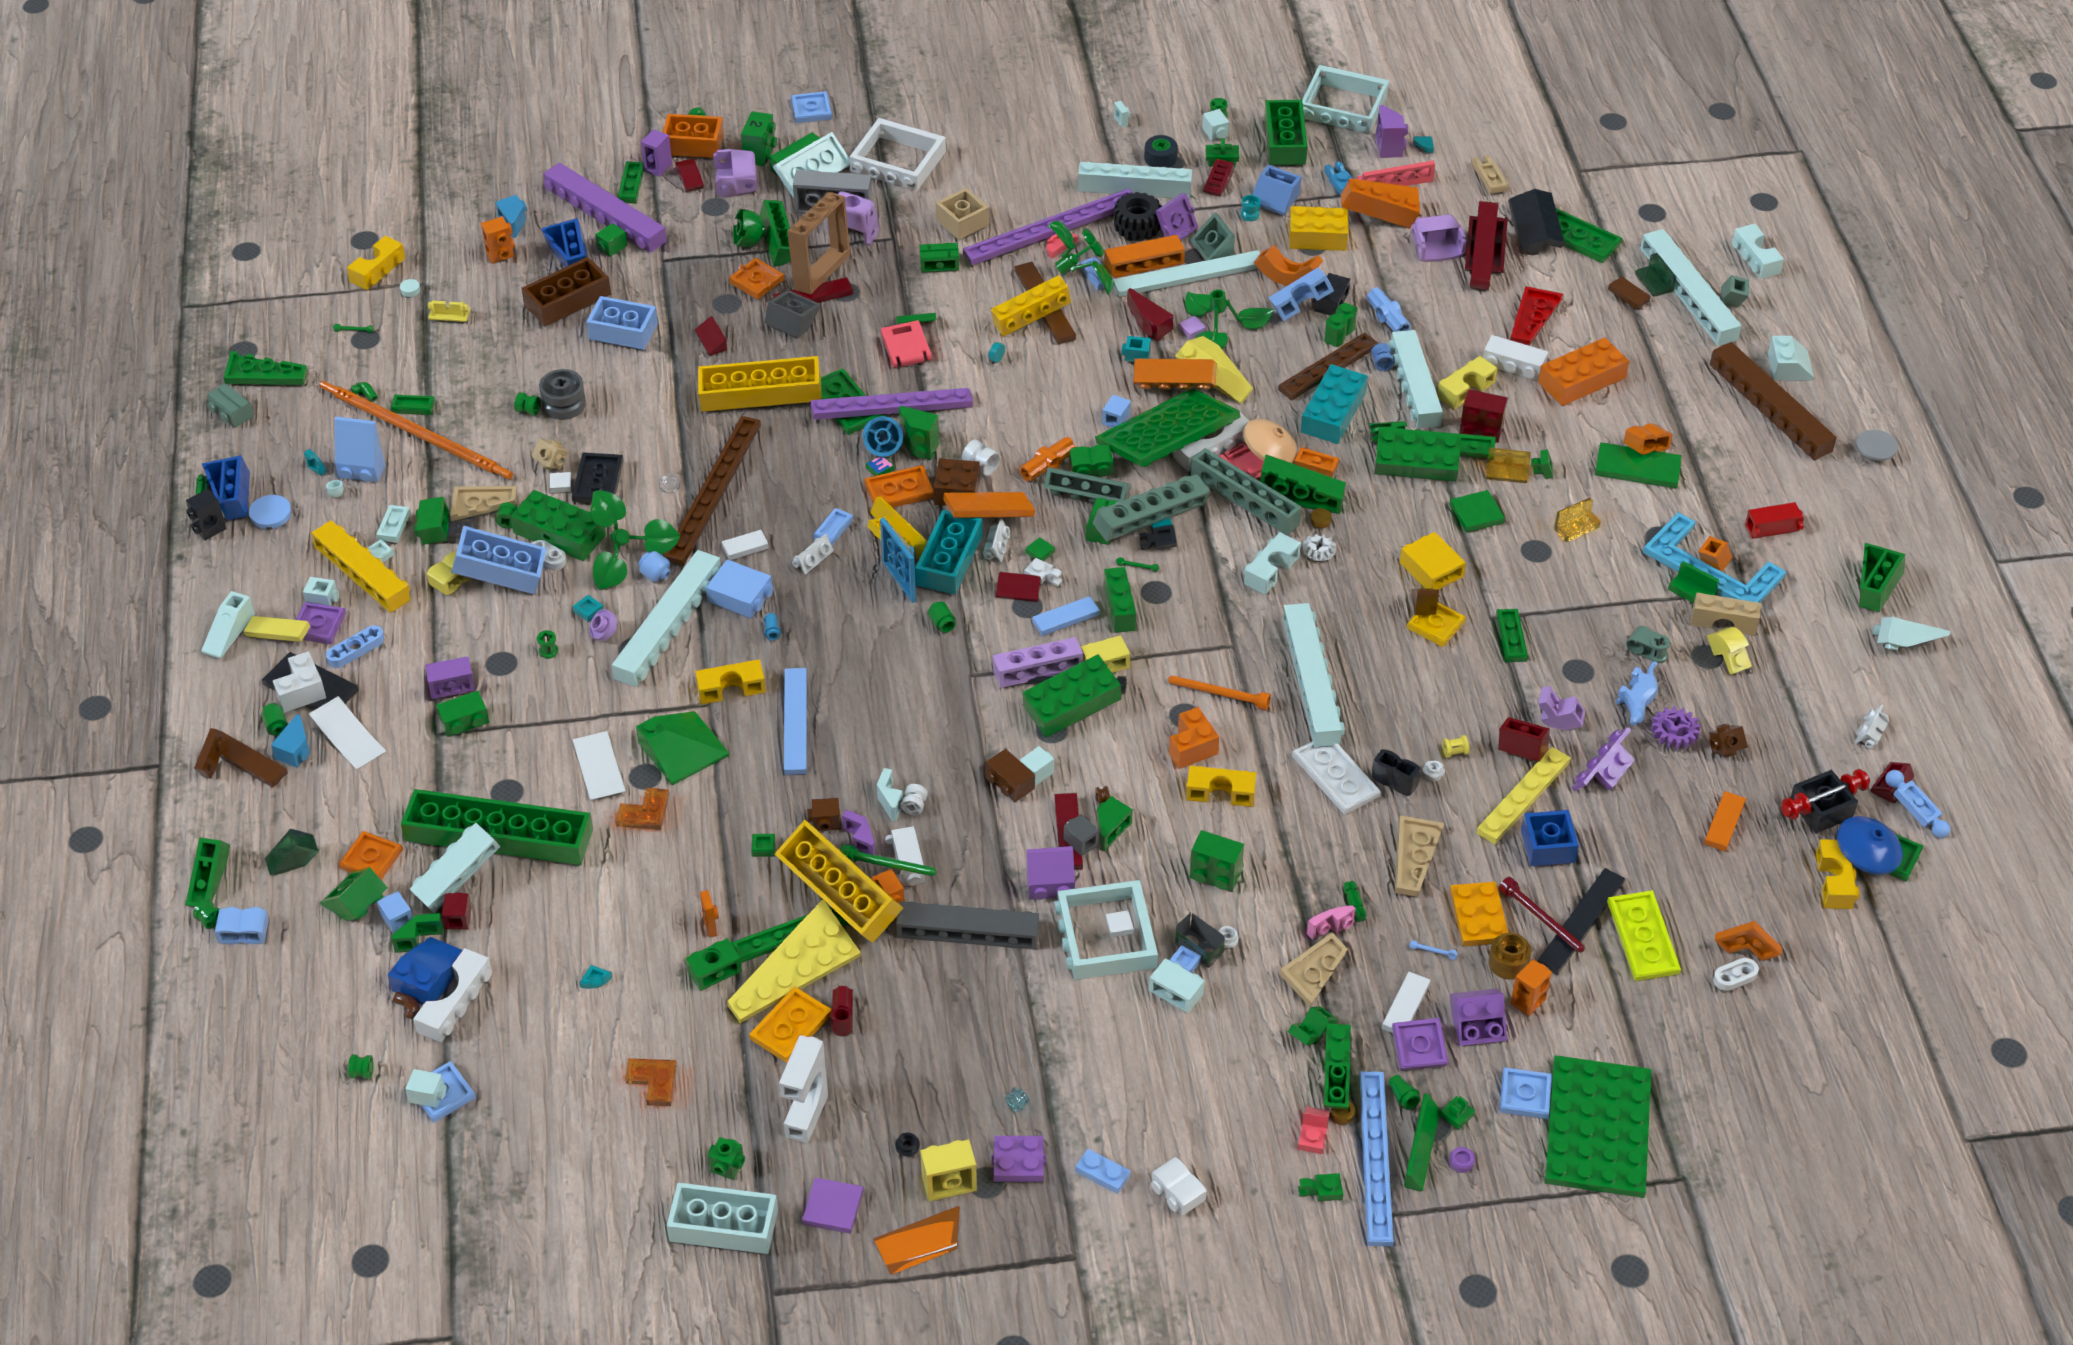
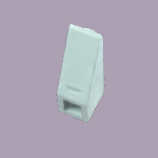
(228, 624)

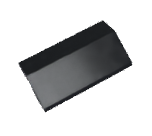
(1535, 221)

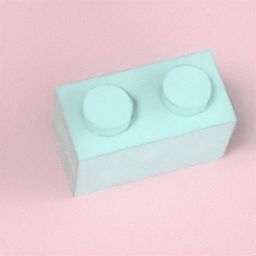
(1176, 985)

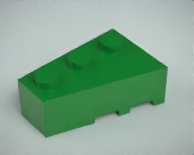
(1879, 576)

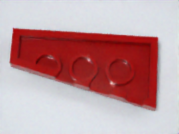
(1533, 313)

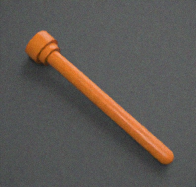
(1261, 700)

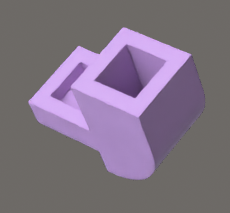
(1562, 713)

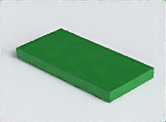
(1587, 238)
(841, 385)
(1629, 465)

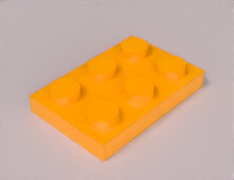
(1478, 912)
(790, 1018)

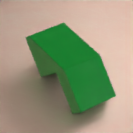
(420, 925)
(1313, 1026)

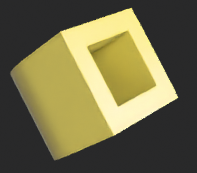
(1732, 645)

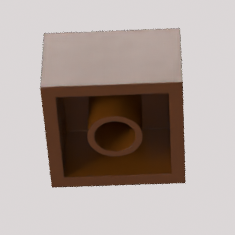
(955, 477)

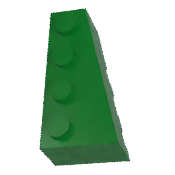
(1303, 485)

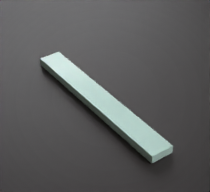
(1186, 273)

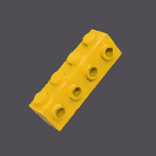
(1031, 305)

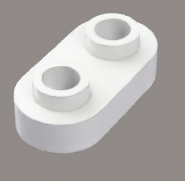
(550, 560)
(1733, 974)

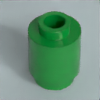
(942, 617)
(274, 719)

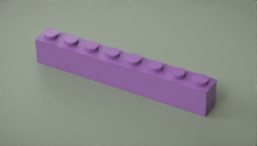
(604, 207)

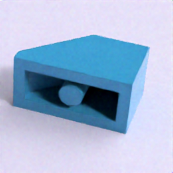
(513, 212)
(292, 744)

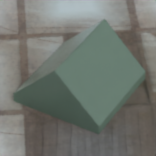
(1214, 239)

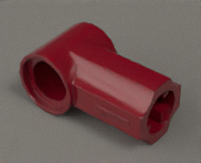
(842, 1011)

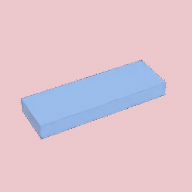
(1065, 616)

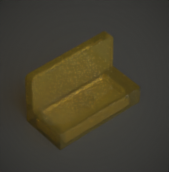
(1508, 465)
(1576, 520)

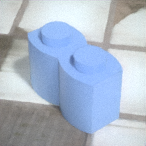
(241, 925)

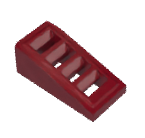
(1219, 176)

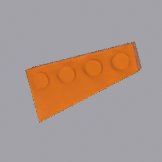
(1382, 200)

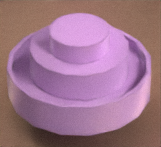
(603, 625)

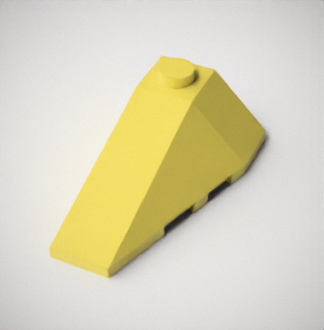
(1228, 379)

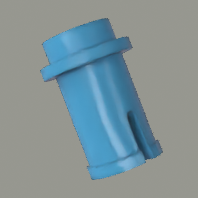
(772, 630)

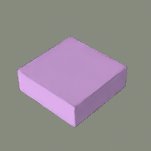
(1192, 327)

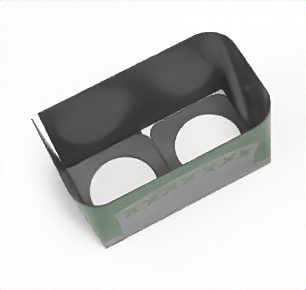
(1203, 933)

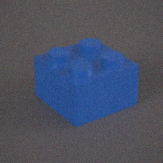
(1549, 838)

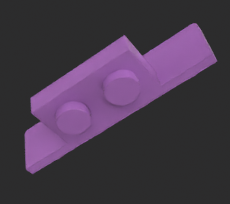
(1609, 764)

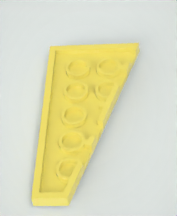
(805, 956)

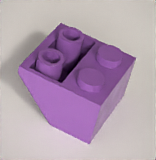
(1479, 1016)

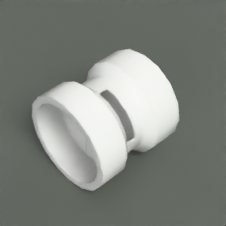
(914, 799)

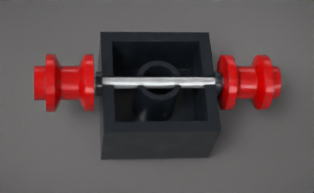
(1825, 799)

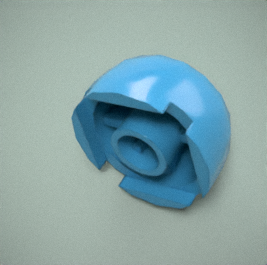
(883, 436)

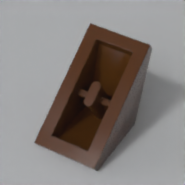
(1425, 601)

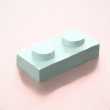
(393, 523)

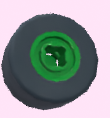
(1161, 151)

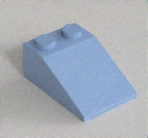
(358, 449)

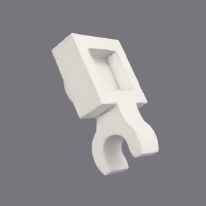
(1045, 571)

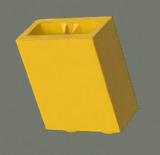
(1432, 562)

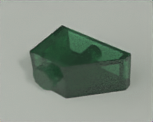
(291, 852)

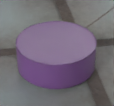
(1462, 1159)

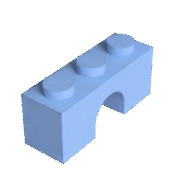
(1311, 285)

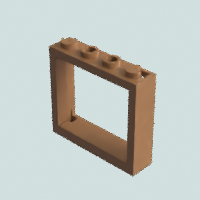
(807, 278)

